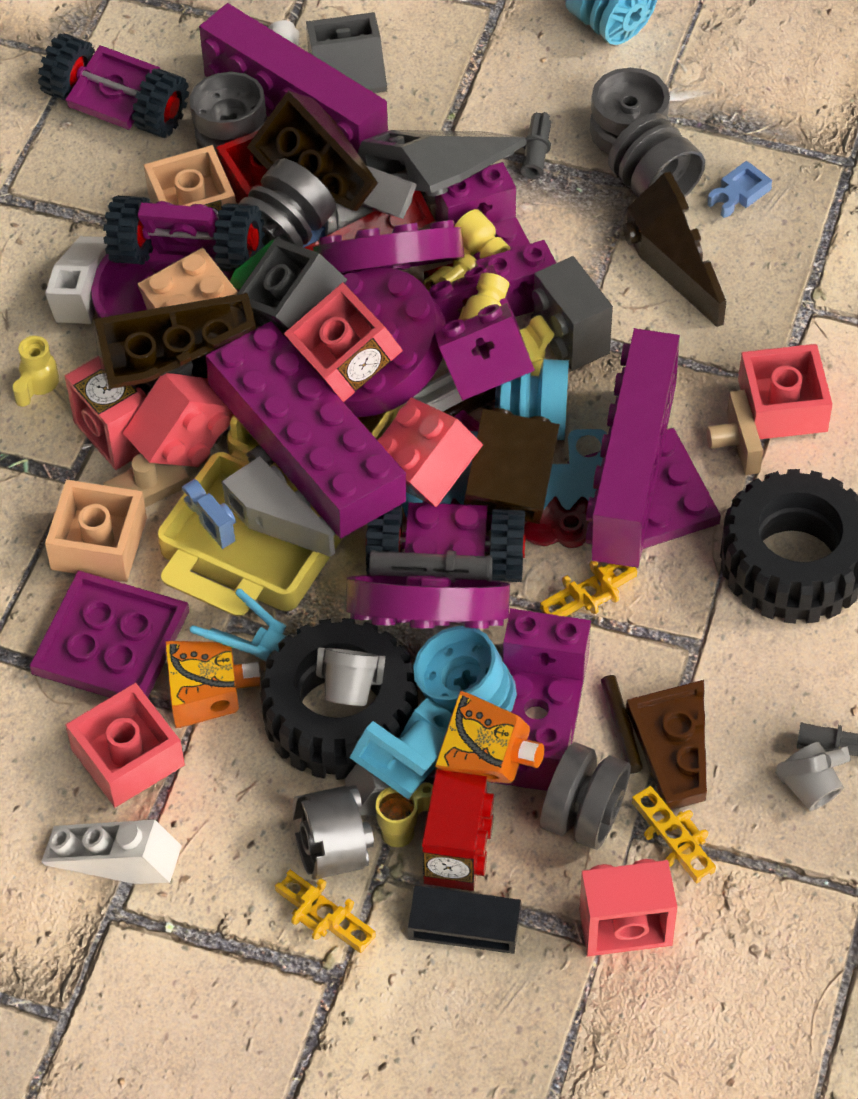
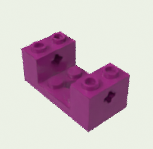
(495, 196)
(483, 348)
(549, 669)

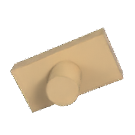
(739, 432)
(153, 479)

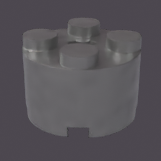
(332, 832)

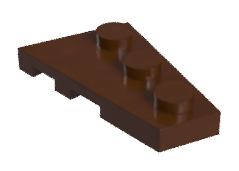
(673, 741)

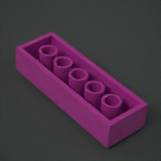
(243, 45)
(306, 429)
(633, 448)

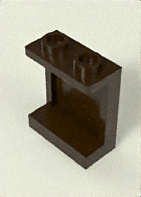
(512, 463)

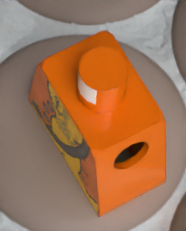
(205, 680)
(487, 741)

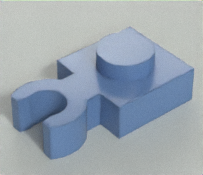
(741, 186)
(214, 517)

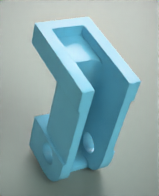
(412, 757)

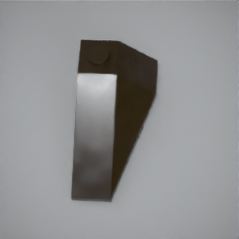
(311, 138)
(669, 247)
(158, 340)

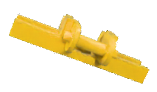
(604, 592)
(691, 848)
(304, 901)

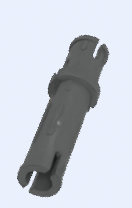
(426, 564)

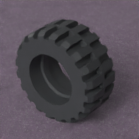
(782, 585)
(326, 741)

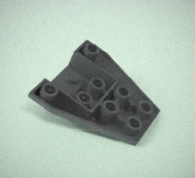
(437, 157)

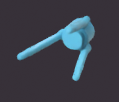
(264, 640)

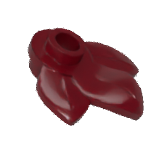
(555, 523)

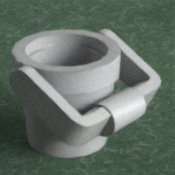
(349, 674)
(812, 774)

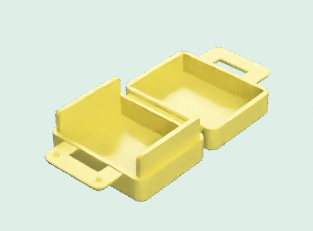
(256, 562)

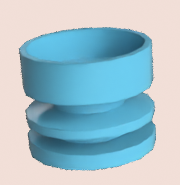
(613, 19)
(538, 395)
(464, 662)

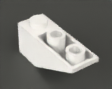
(72, 281)
(115, 850)

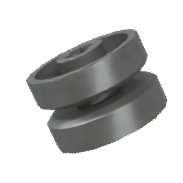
(623, 98)
(585, 795)

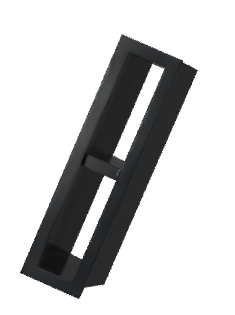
(464, 919)

